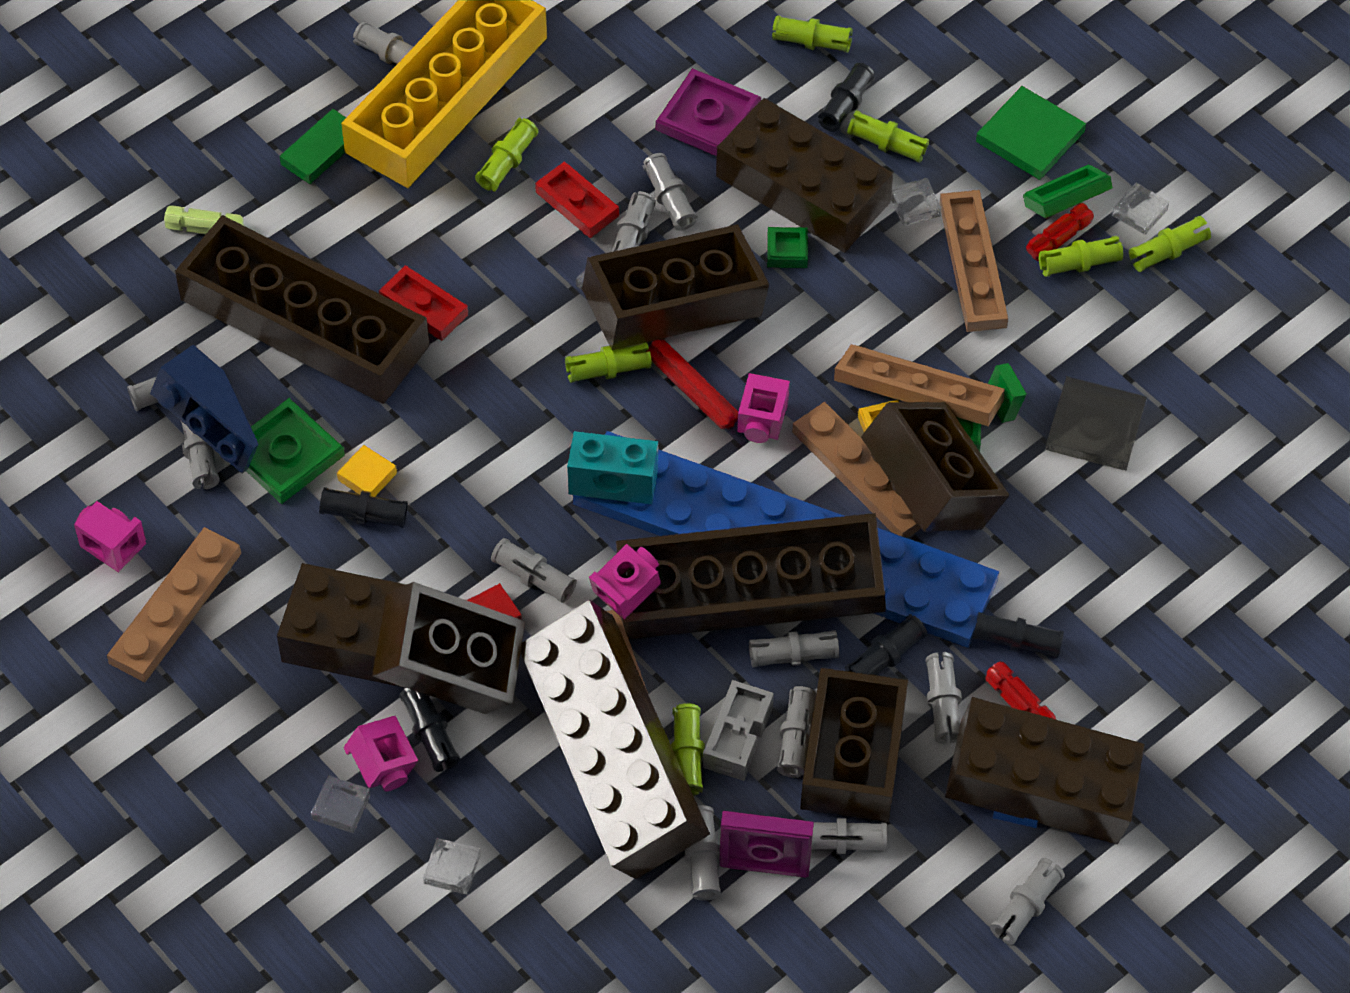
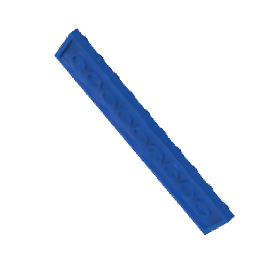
(917, 578)

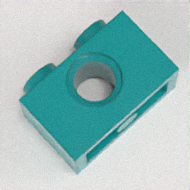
(612, 467)

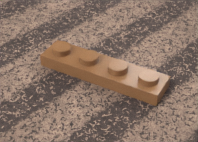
(973, 261)
(918, 383)
(853, 465)
(174, 604)

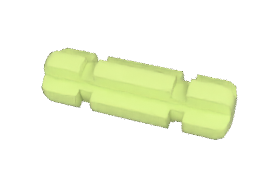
(195, 219)

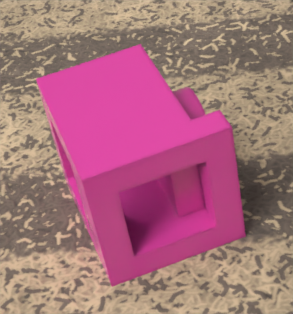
(763, 415)
(109, 535)
(621, 593)
(382, 753)

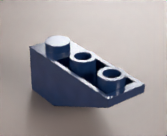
(204, 401)

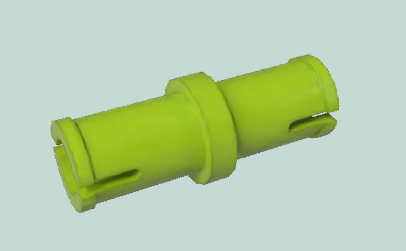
(812, 34)
(888, 136)
(506, 154)
(1169, 243)
(1080, 256)
(608, 362)
(687, 744)

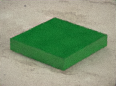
(1030, 132)
(291, 451)

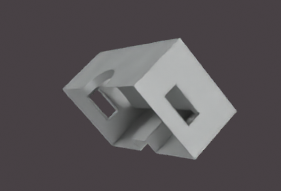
(736, 730)

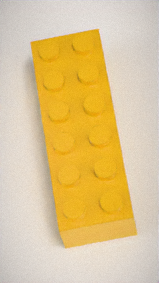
(442, 85)

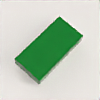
(316, 148)
(1067, 191)

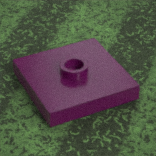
(705, 111)
(765, 844)

